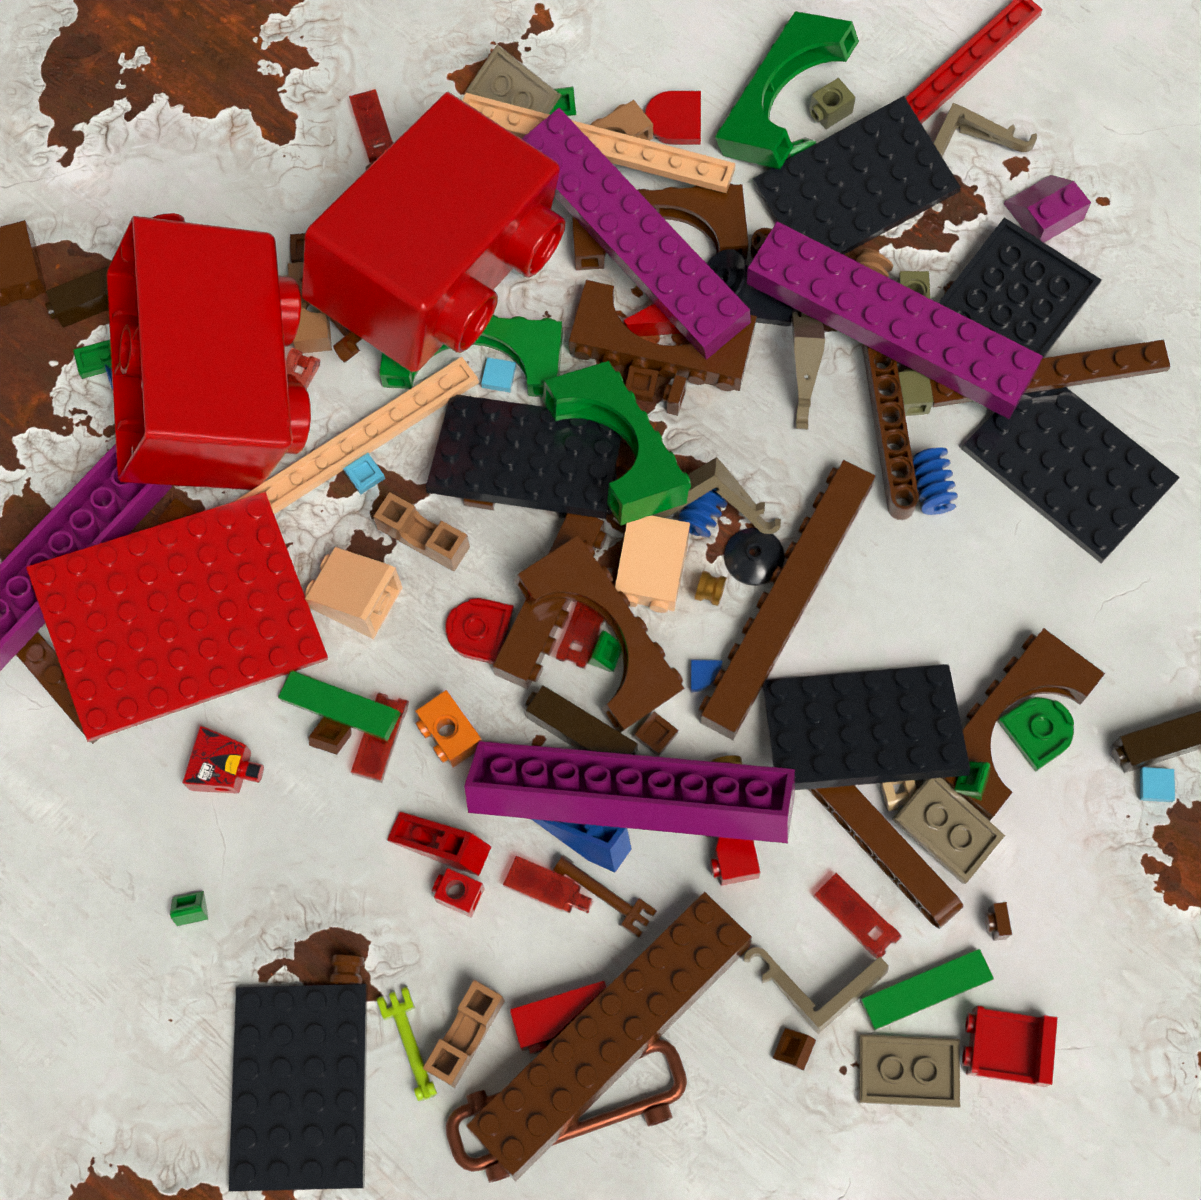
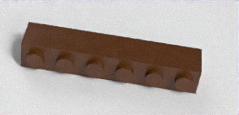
(537, 624)

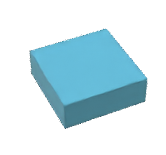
(498, 375)
(364, 473)
(1157, 784)

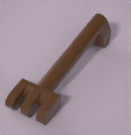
(631, 913)

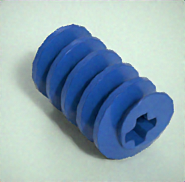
(932, 481)
(700, 511)

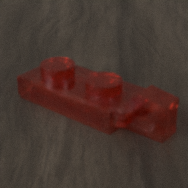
(546, 886)

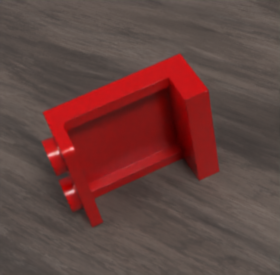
(1010, 1046)

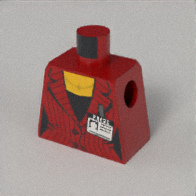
(220, 764)

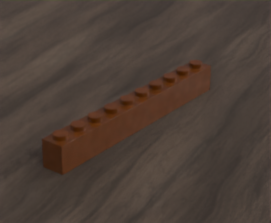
(787, 600)

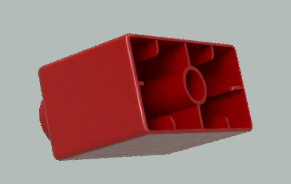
(432, 233)
(202, 356)

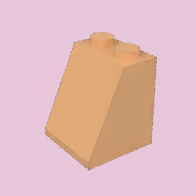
(653, 562)
(354, 591)

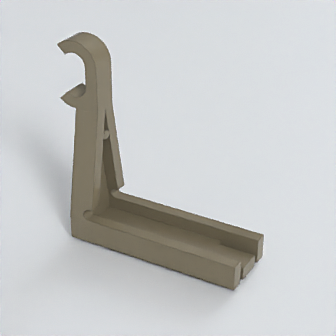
(980, 127)
(808, 352)
(716, 475)
(836, 1006)

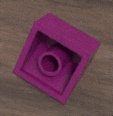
(1049, 207)

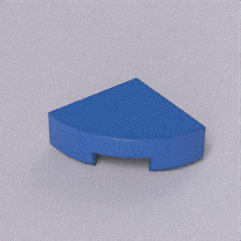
(703, 673)

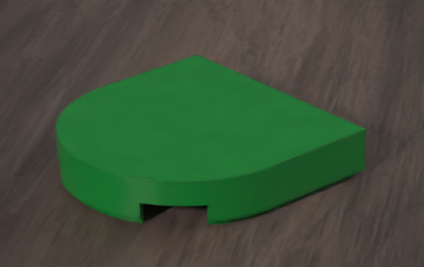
(1039, 730)

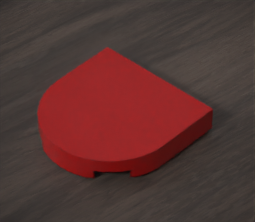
(676, 117)
(479, 628)

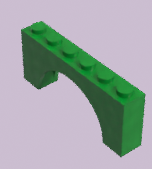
(801, 45)
(530, 343)
(600, 396)

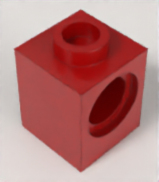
(468, 902)

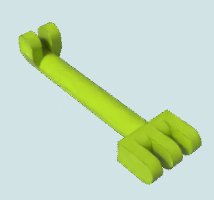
(425, 1088)

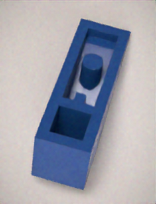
(596, 843)

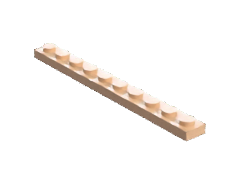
(619, 147)
(366, 435)

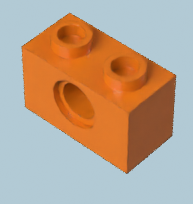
(441, 712)

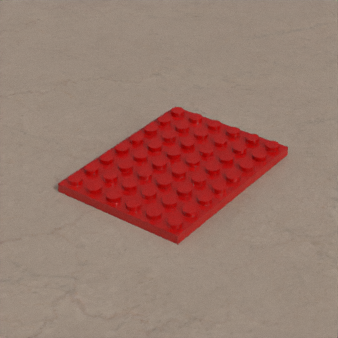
(176, 615)

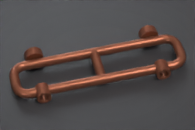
(654, 1108)

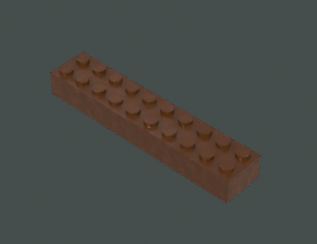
(609, 1036)

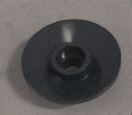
(730, 267)
(752, 569)

